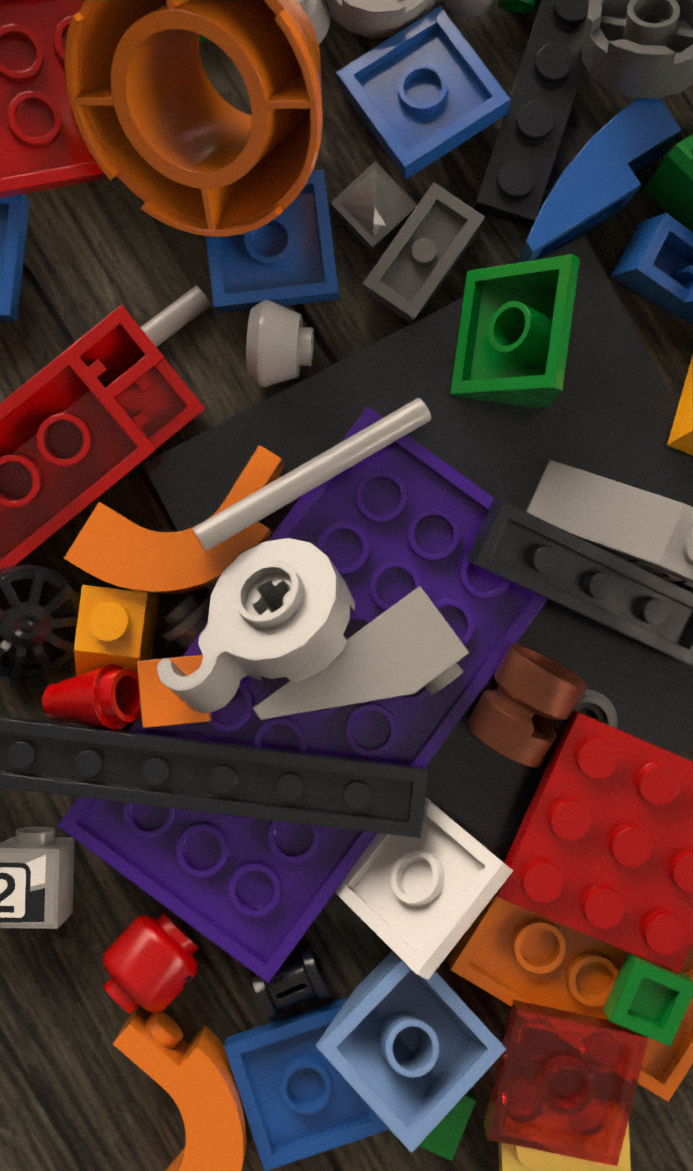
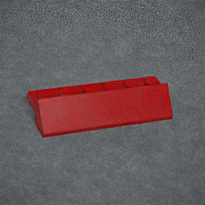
(83, 429)

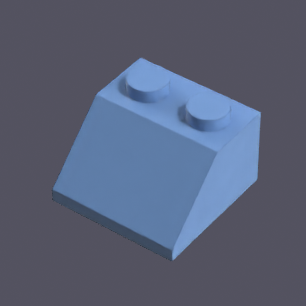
(408, 1048)

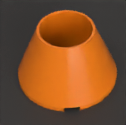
(167, 129)

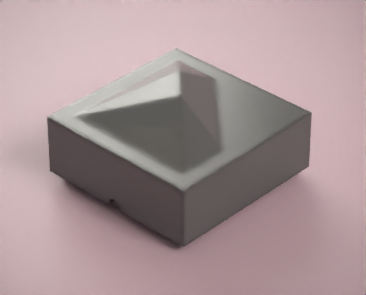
(373, 207)

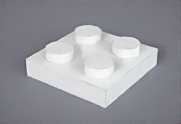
(423, 889)

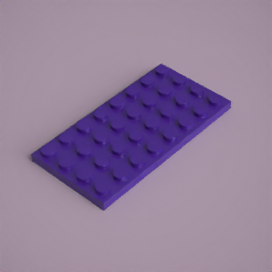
(262, 882)

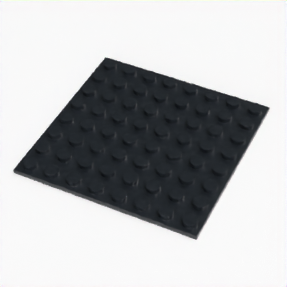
(604, 421)

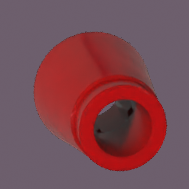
(97, 698)

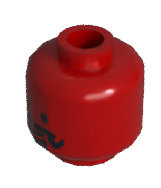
(150, 963)

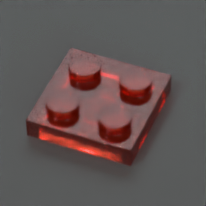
(564, 1083)

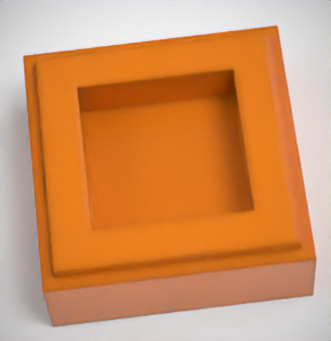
(159, 703)

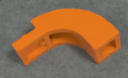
(169, 561)
(198, 1082)

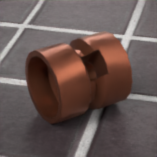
(524, 708)

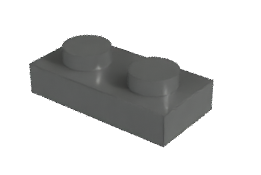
(423, 253)

